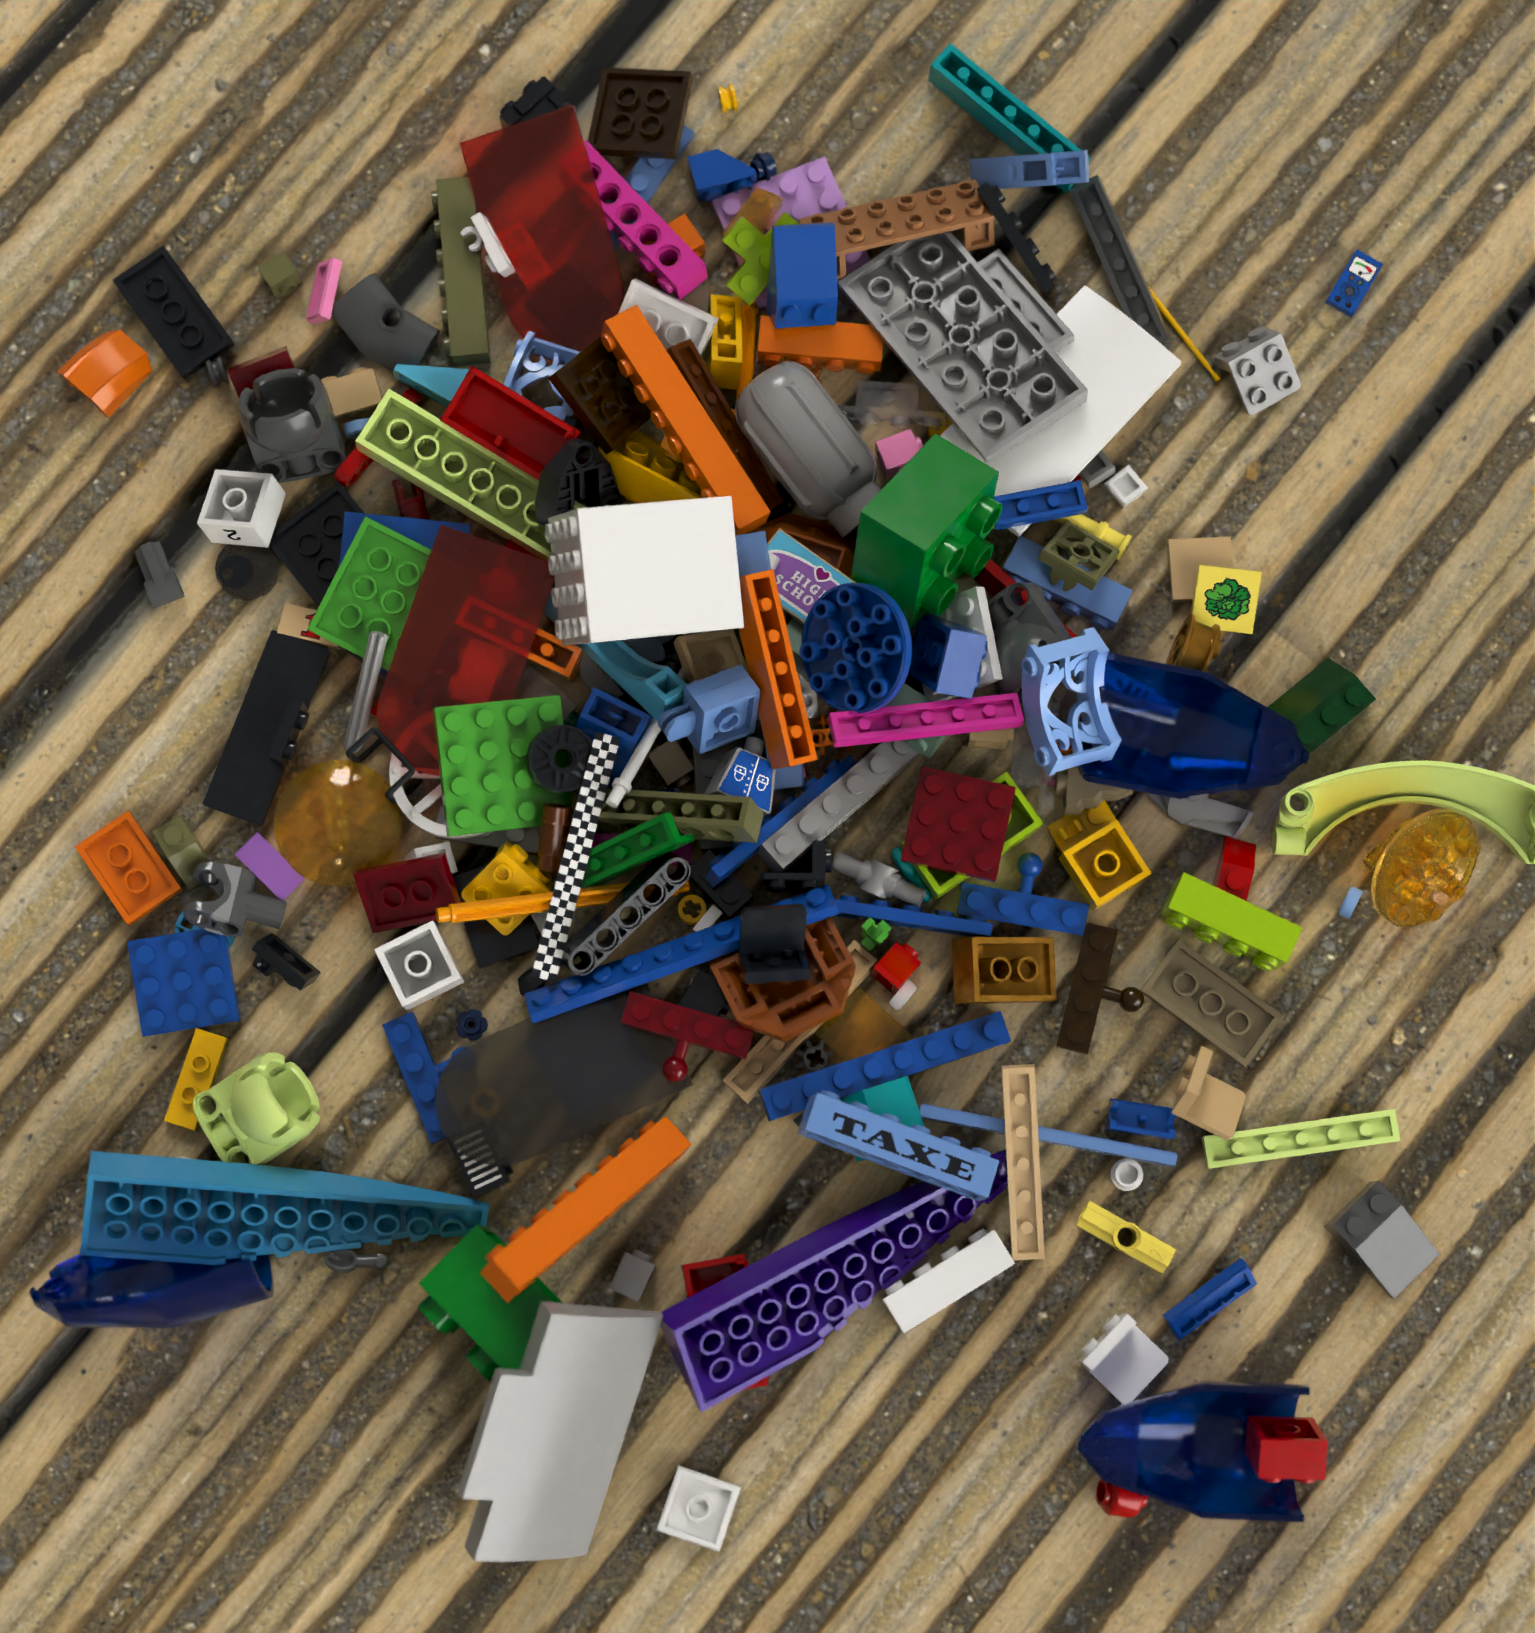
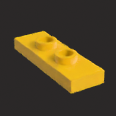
(195, 1077)

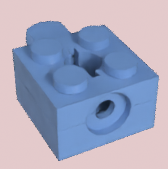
(714, 710)

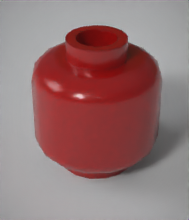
(1119, 1501)

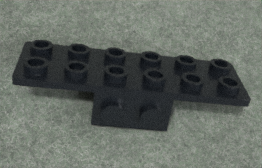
(267, 728)

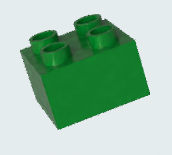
(928, 529)
(467, 1300)

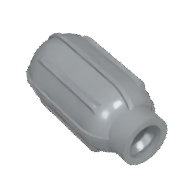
(808, 444)

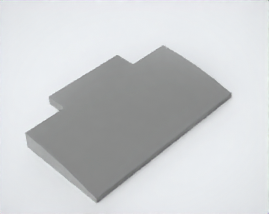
(970, 338)
(555, 1432)

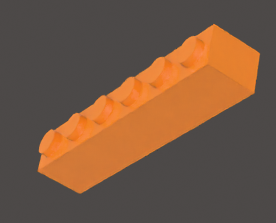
(774, 672)

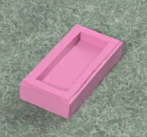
(323, 291)

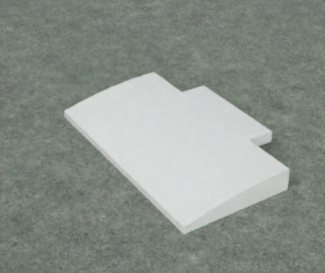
(1119, 369)

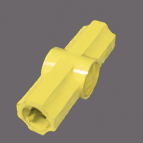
(1143, 1247)

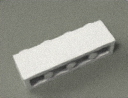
(948, 1280)

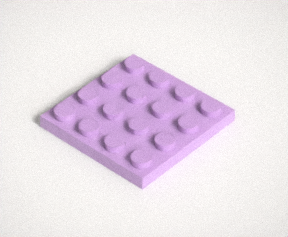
(803, 192)

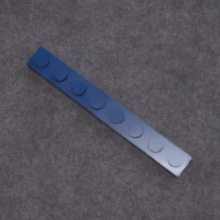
(887, 1064)

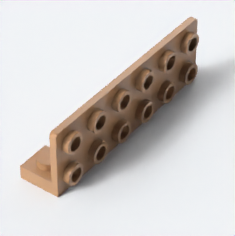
(911, 218)

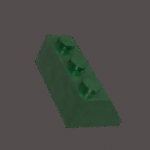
(1323, 703)

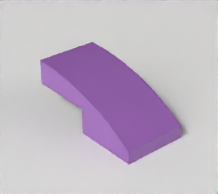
(269, 866)

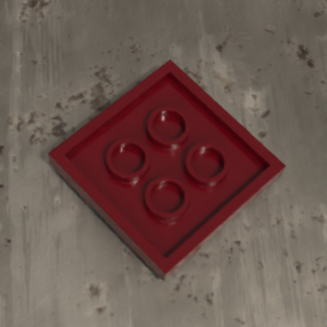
(958, 824)

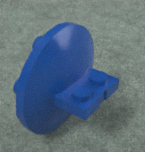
(856, 647)

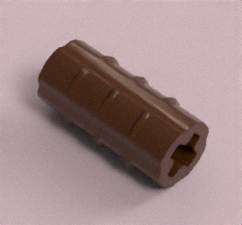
(553, 835)

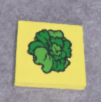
(1226, 597)

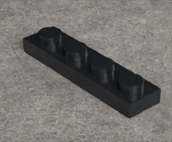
(1010, 225)

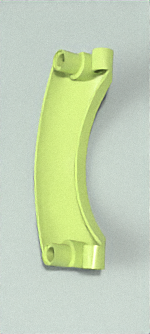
(1485, 796)

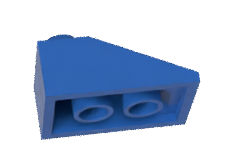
(803, 275)
(947, 656)

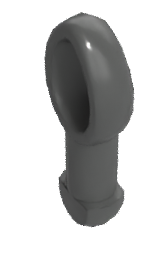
(347, 1260)

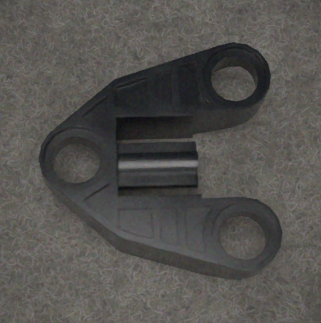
(573, 478)

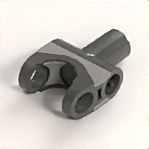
(235, 901)

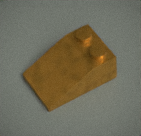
(1003, 970)

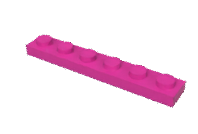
(926, 720)

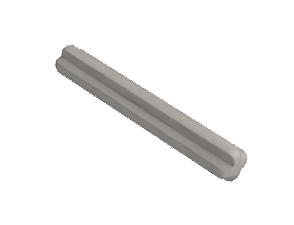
(365, 688)

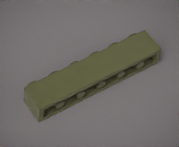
(462, 274)

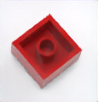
(1286, 1448)

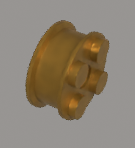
(1195, 645)

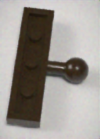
(1089, 988)

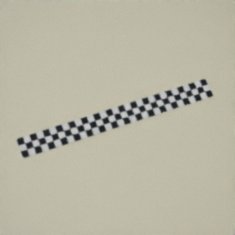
(575, 857)

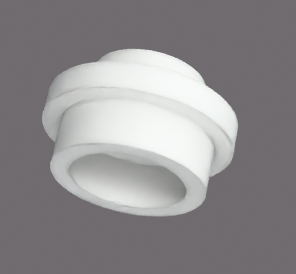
(1126, 1174)

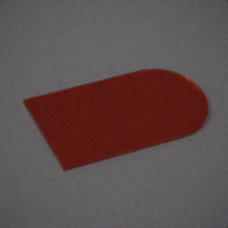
(552, 225)
(461, 638)

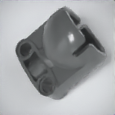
(291, 426)
(1017, 627)

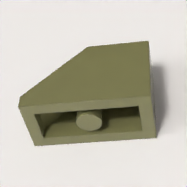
(182, 849)

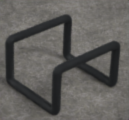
(383, 739)

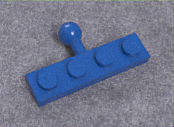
(1023, 906)
(418, 1069)

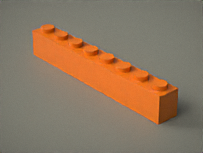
(682, 417)
(585, 1209)

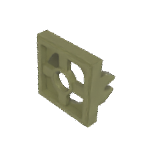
(1076, 541)

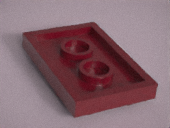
(406, 891)

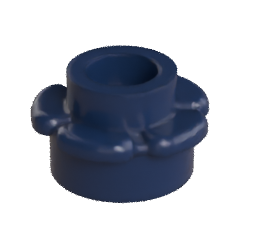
(764, 166)
(465, 1018)

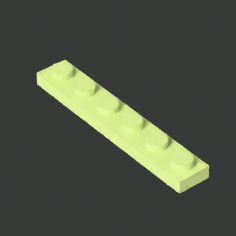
(1301, 1139)

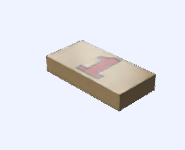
(295, 623)

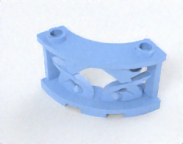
(538, 371)
(1038, 684)

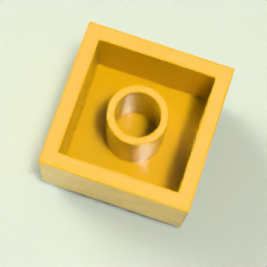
(1104, 865)

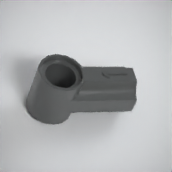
(161, 582)

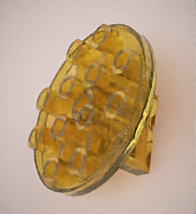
(336, 822)
(1423, 866)

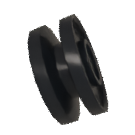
(541, 762)

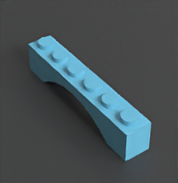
(650, 684)

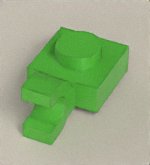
(874, 934)

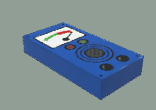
(1354, 283)

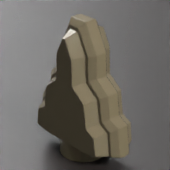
(1082, 794)

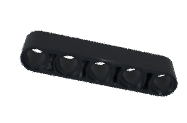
(609, 915)

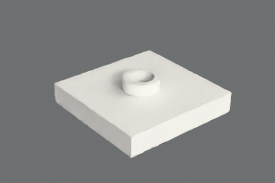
(698, 1508)

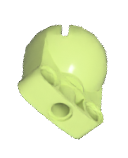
(258, 1110)

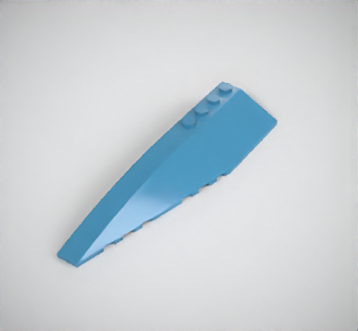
(241, 1210)

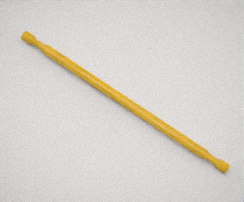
(1185, 338)

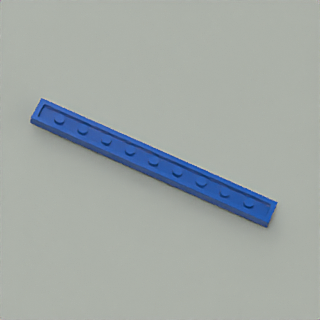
(659, 961)

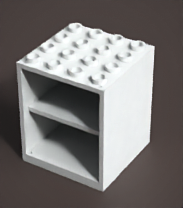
(644, 570)

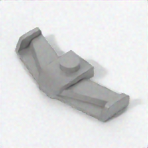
(1205, 814)

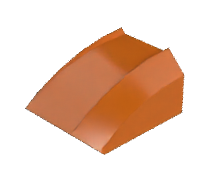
(107, 370)

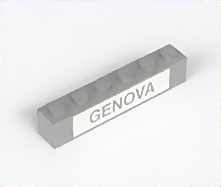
(836, 804)

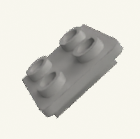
(1259, 369)

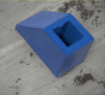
(718, 174)

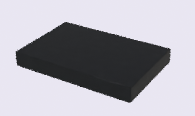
(486, 941)

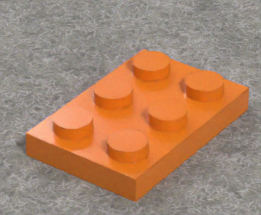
(128, 868)

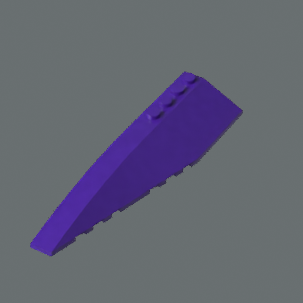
(808, 1288)

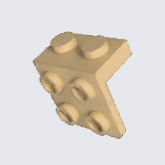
(1207, 1099)

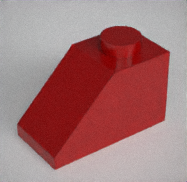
(1235, 867)
(896, 967)

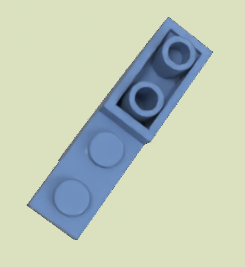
(1031, 169)

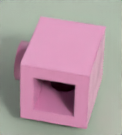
(896, 451)

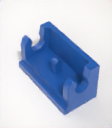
(1140, 1119)

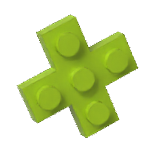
(755, 251)

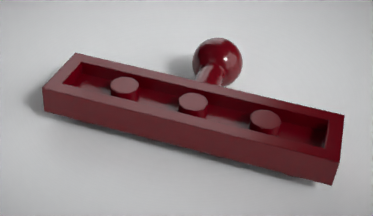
(687, 1028)

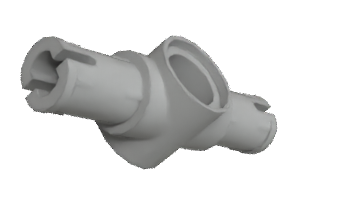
(878, 879)

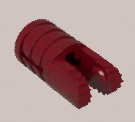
(410, 507)

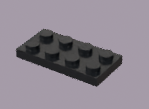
(173, 312)

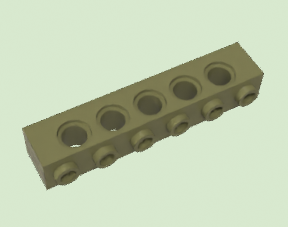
(696, 814)

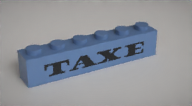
(898, 1146)

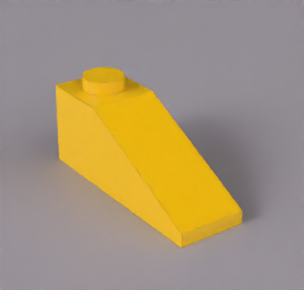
(724, 348)

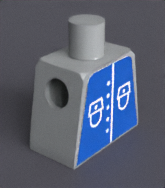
(746, 775)

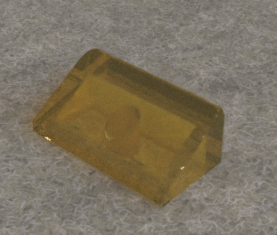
(758, 209)

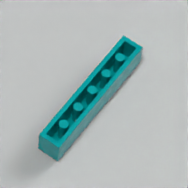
(996, 107)

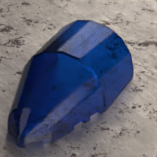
(1189, 733)
(149, 1292)
(1191, 1449)

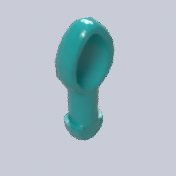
(909, 872)

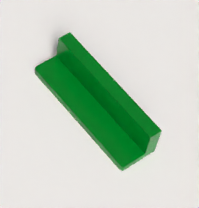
(633, 850)

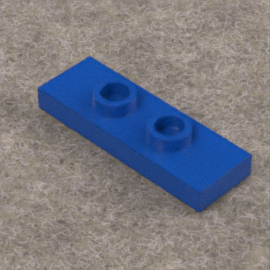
(1209, 1299)

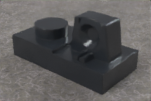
(278, 956)

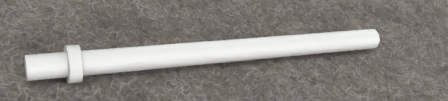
(623, 784)

